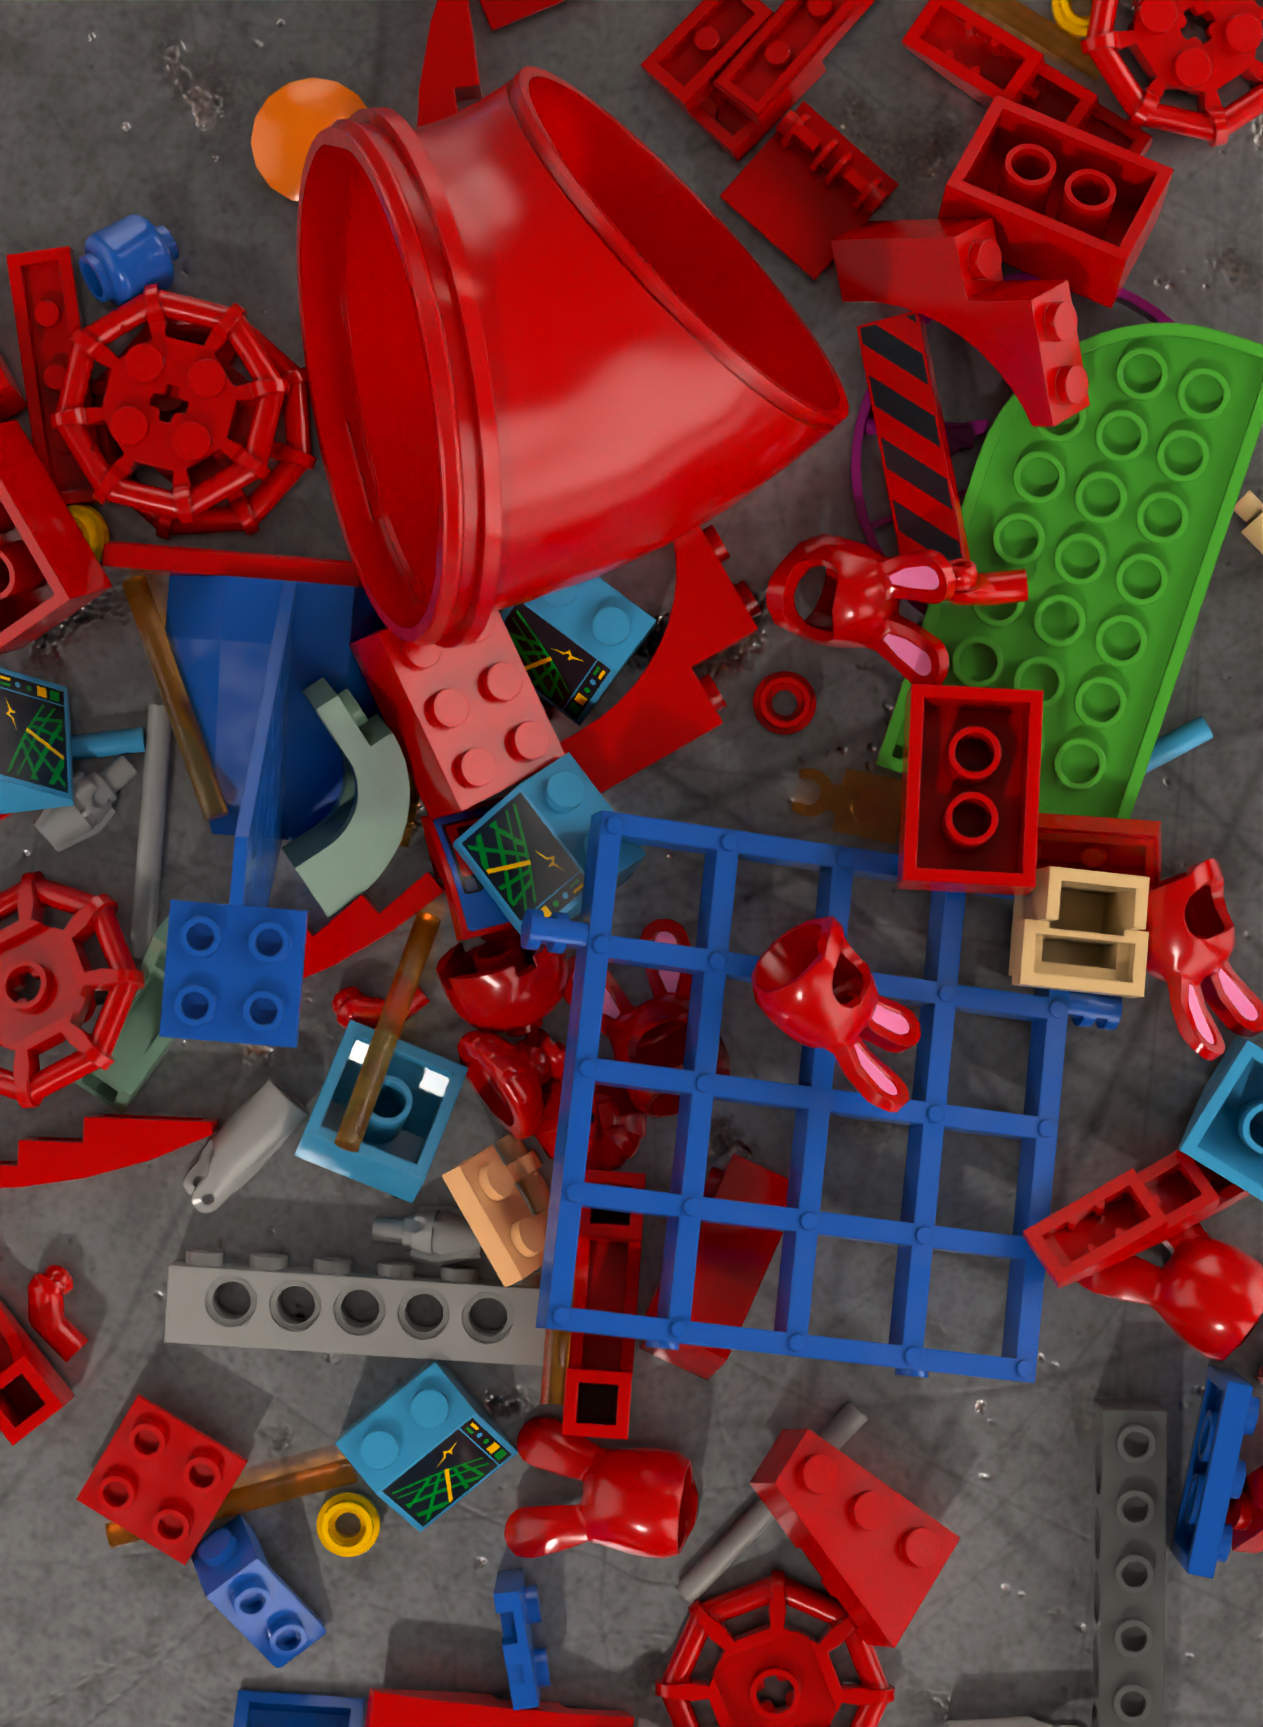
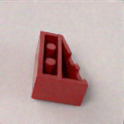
(728, 1262)
(855, 1530)

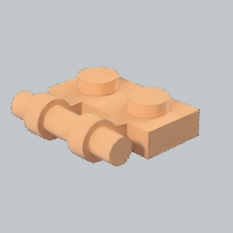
(497, 1210)

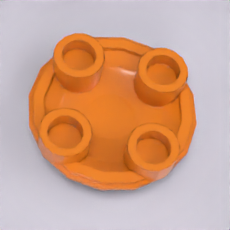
(290, 124)

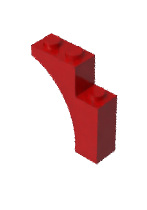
(957, 279)
(668, 700)

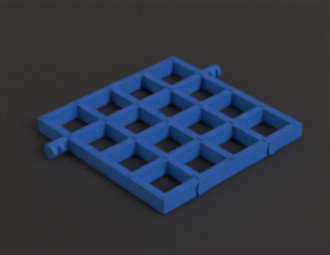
(813, 1103)

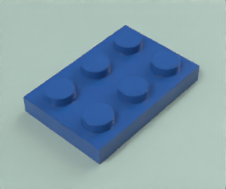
(1214, 1471)

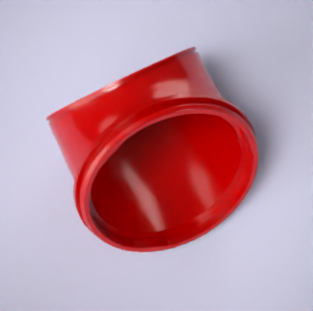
(532, 353)

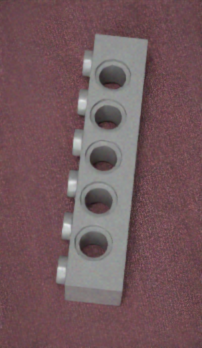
(199, 1319)

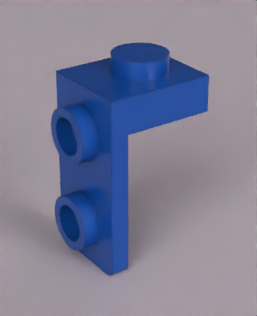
(253, 1595)

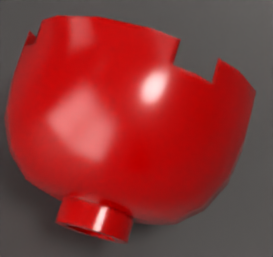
(502, 983)

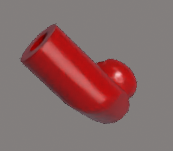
(987, 587)
(366, 1010)
(46, 1311)

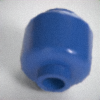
(127, 258)

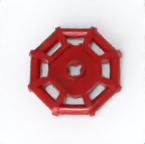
(1181, 64)
(149, 372)
(293, 457)
(65, 989)
(769, 1652)

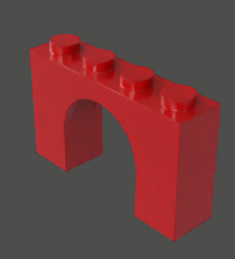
(608, 1281)

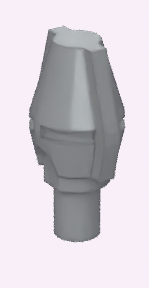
(91, 807)
(433, 1235)

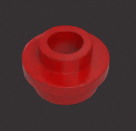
(799, 688)

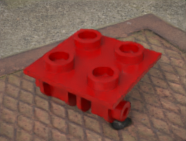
(808, 189)
(162, 1479)

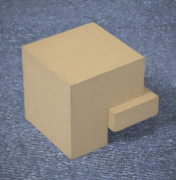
(1081, 933)

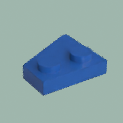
(525, 1665)

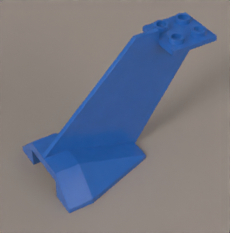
(244, 662)

